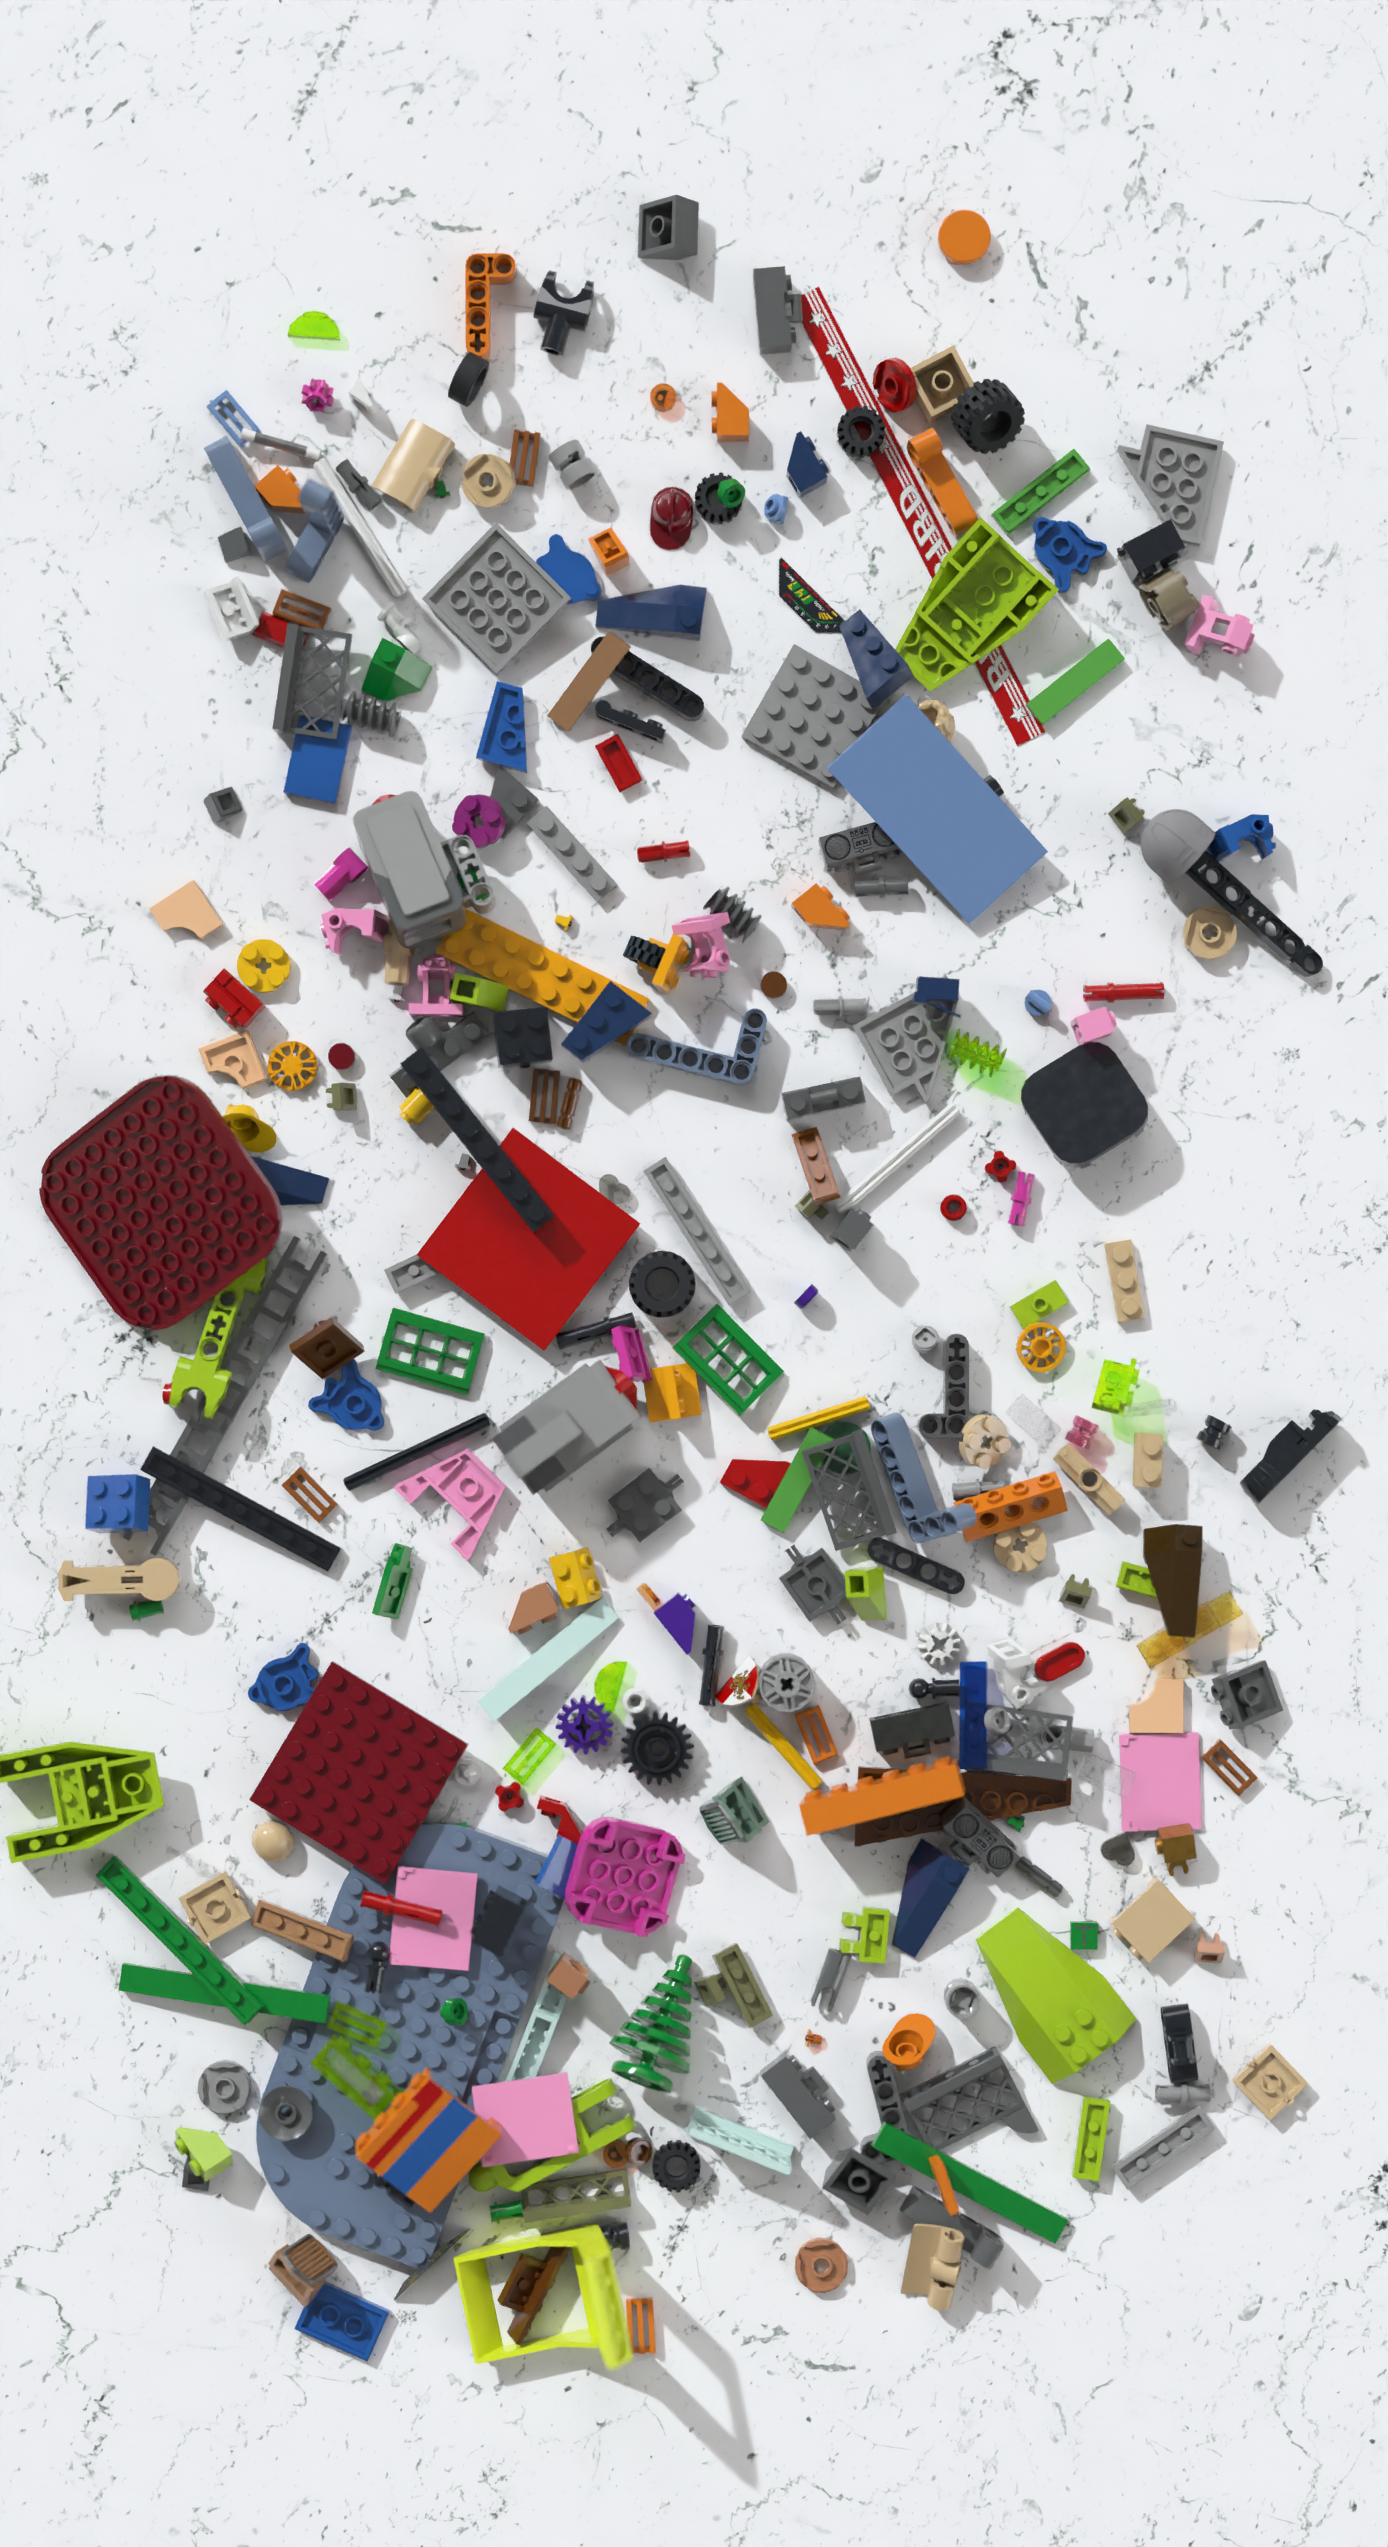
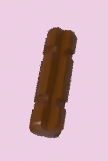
(569, 1103)

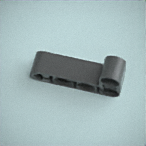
(949, 1386)
(884, 2104)
(979, 2240)

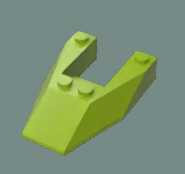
(93, 1793)

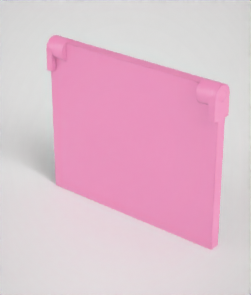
(1165, 1780)
(426, 1944)
(532, 2116)

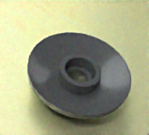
(282, 2126)

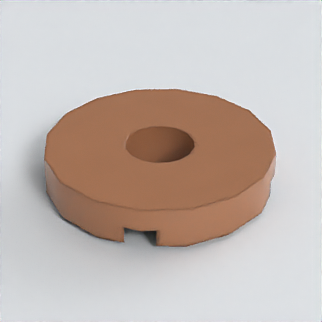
(821, 2249)

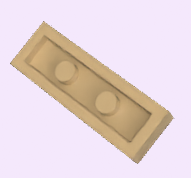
(1124, 1280)

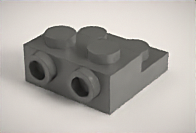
(1246, 1695)

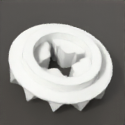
(926, 1642)

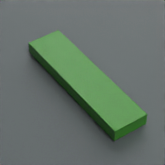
(1040, 492)
(1075, 682)
(794, 1483)

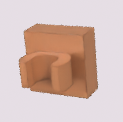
(1209, 1951)

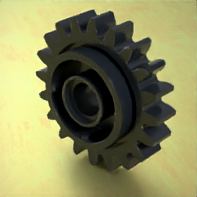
(657, 1765)

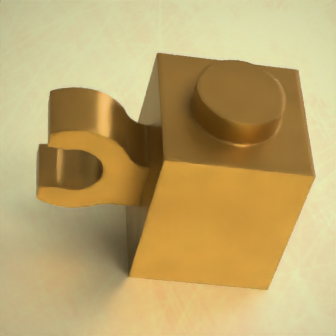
(1176, 1846)

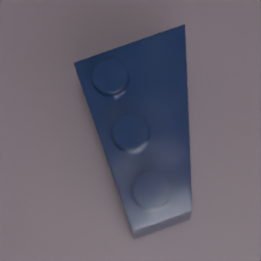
(875, 660)
(604, 1022)

